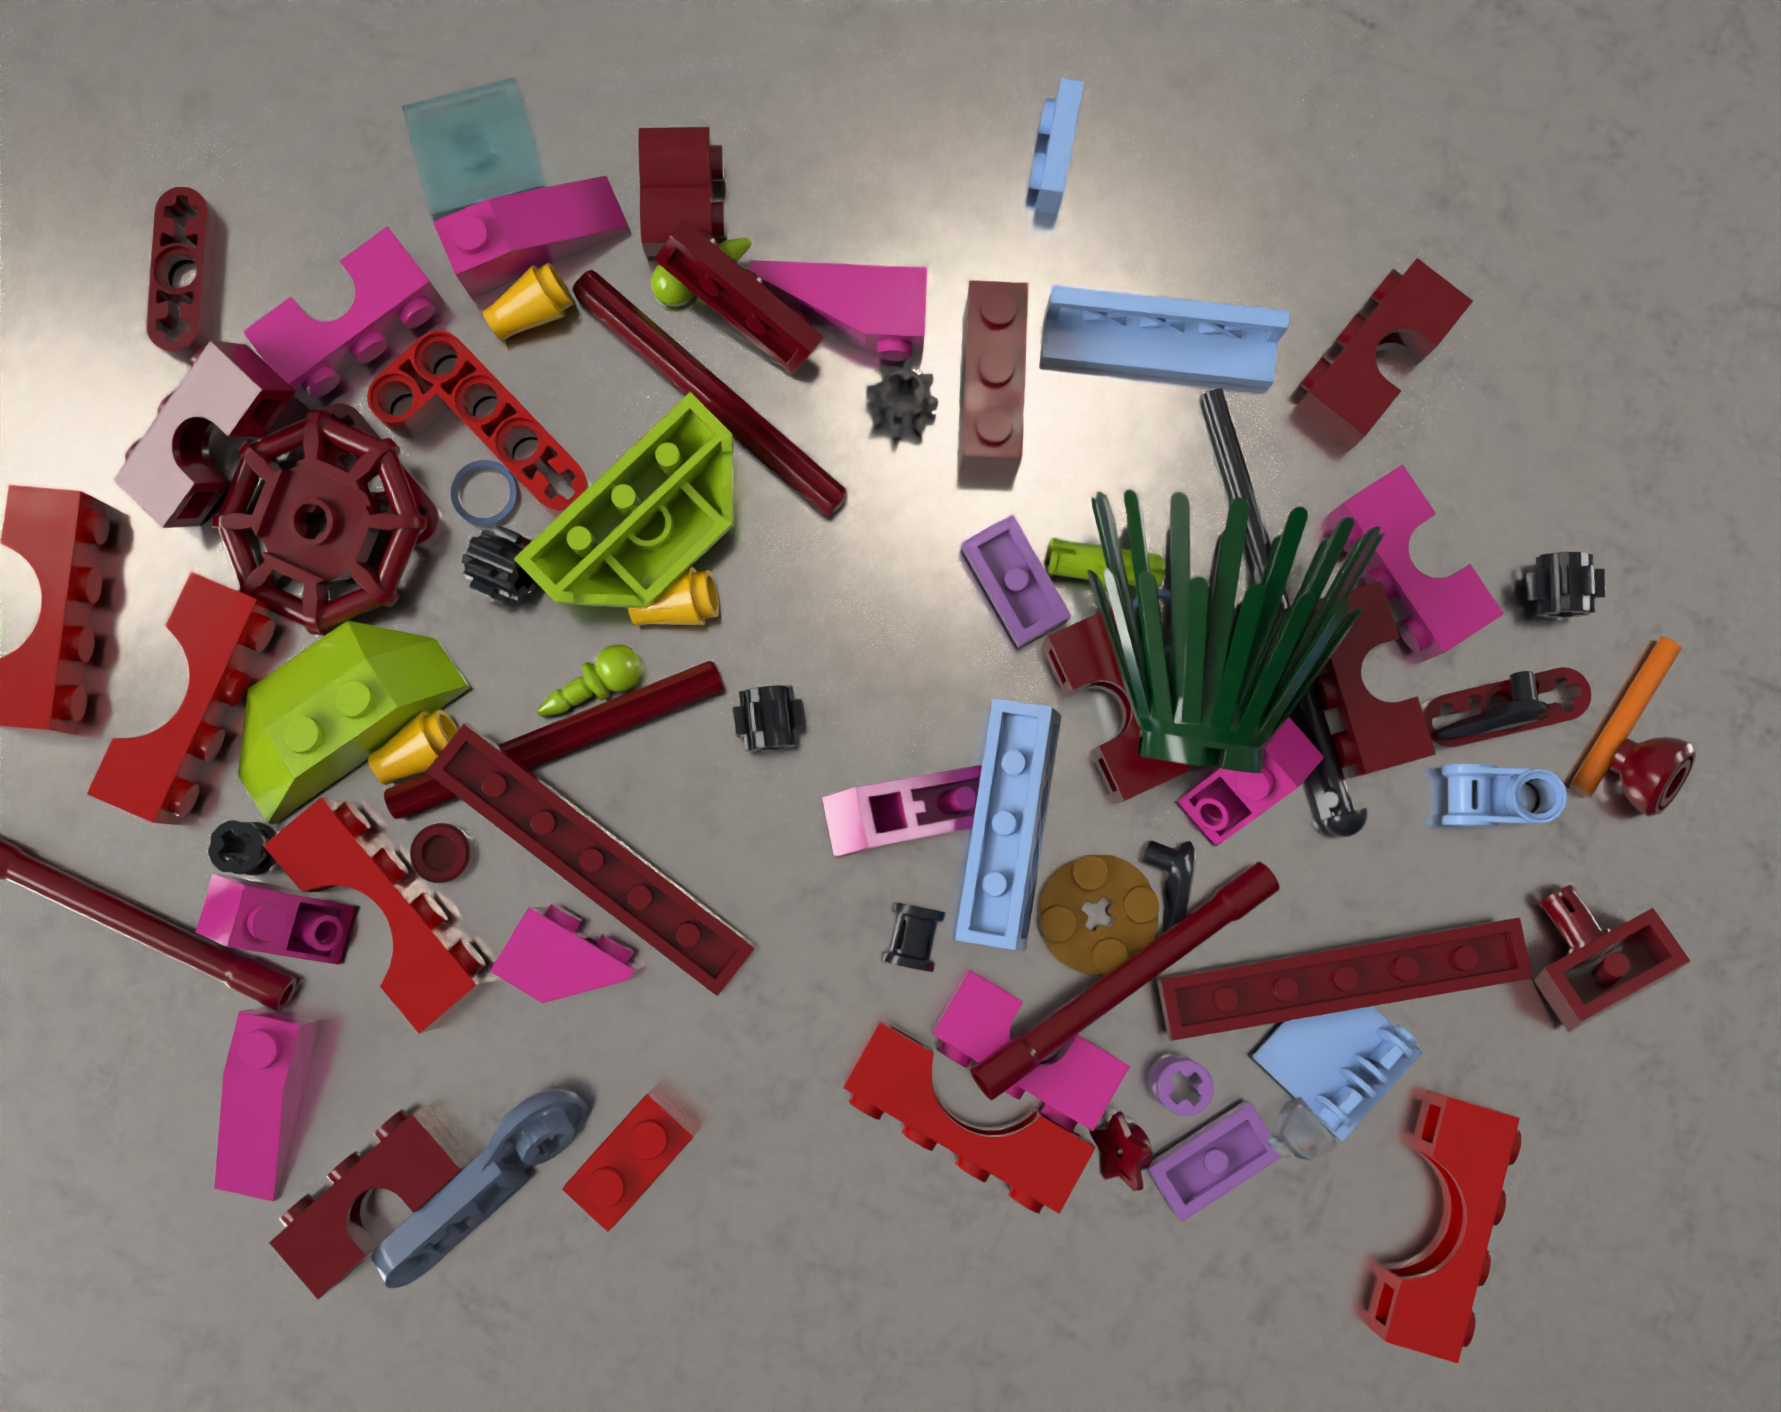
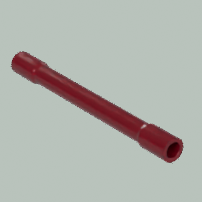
(238, 972)
(1024, 1053)

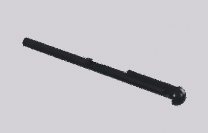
(1327, 778)

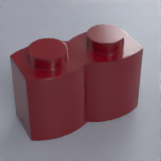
(677, 183)

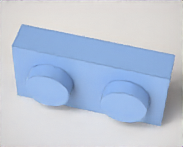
(1059, 122)

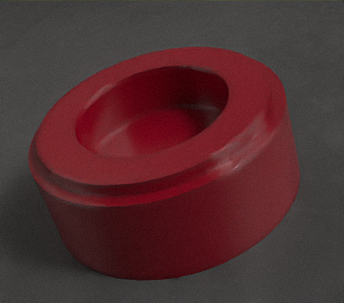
(442, 853)

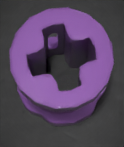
(1200, 1084)

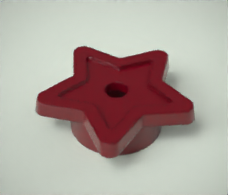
(1123, 1150)

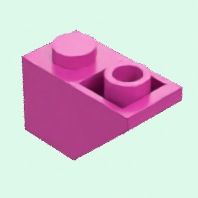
(1232, 799)
(274, 920)
(556, 960)

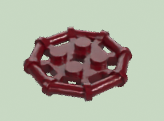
(350, 516)

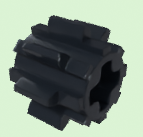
(906, 382)
(492, 566)
(1565, 584)
(769, 718)

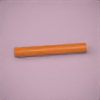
(1625, 716)

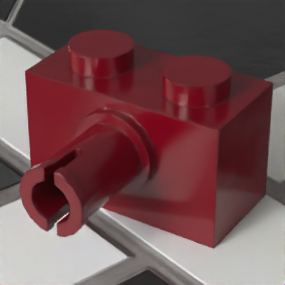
(1603, 964)

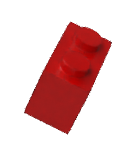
(631, 1158)

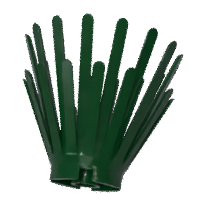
(1220, 697)

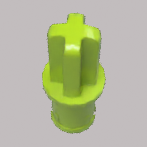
(1075, 558)

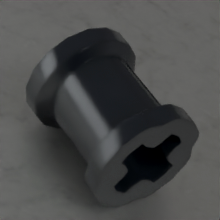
(228, 843)
(913, 937)

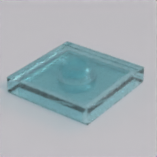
(472, 146)

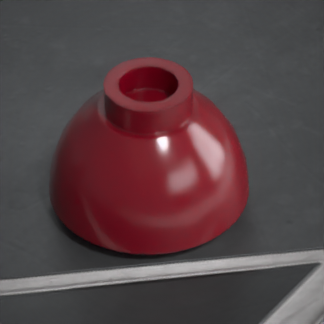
(1653, 771)

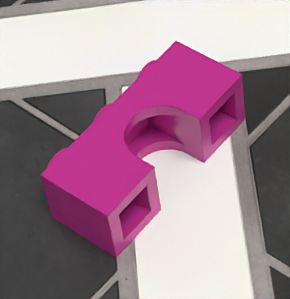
(388, 298)
(1431, 610)
(1072, 1081)

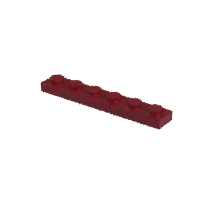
(591, 858)
(1344, 978)

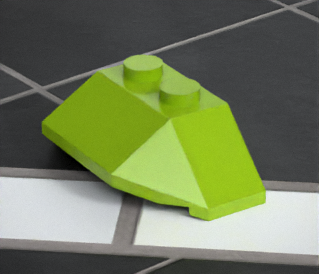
(641, 517)
(335, 708)

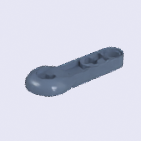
(524, 1137)

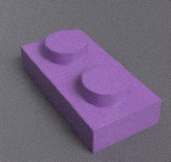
(1015, 580)
(1213, 1160)

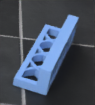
(1162, 336)
(1008, 825)

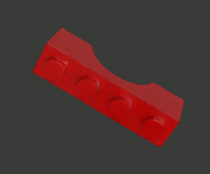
(61, 541)
(159, 770)
(428, 968)
(1031, 1155)
(1432, 1298)

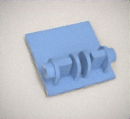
(1339, 1063)

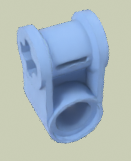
(1490, 795)

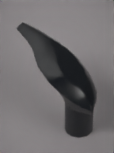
(1522, 711)
(1181, 868)

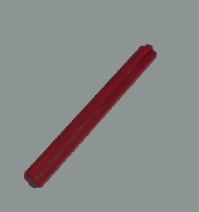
(713, 393)
(573, 732)

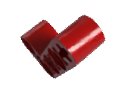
(459, 392)

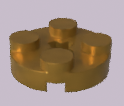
(1064, 922)

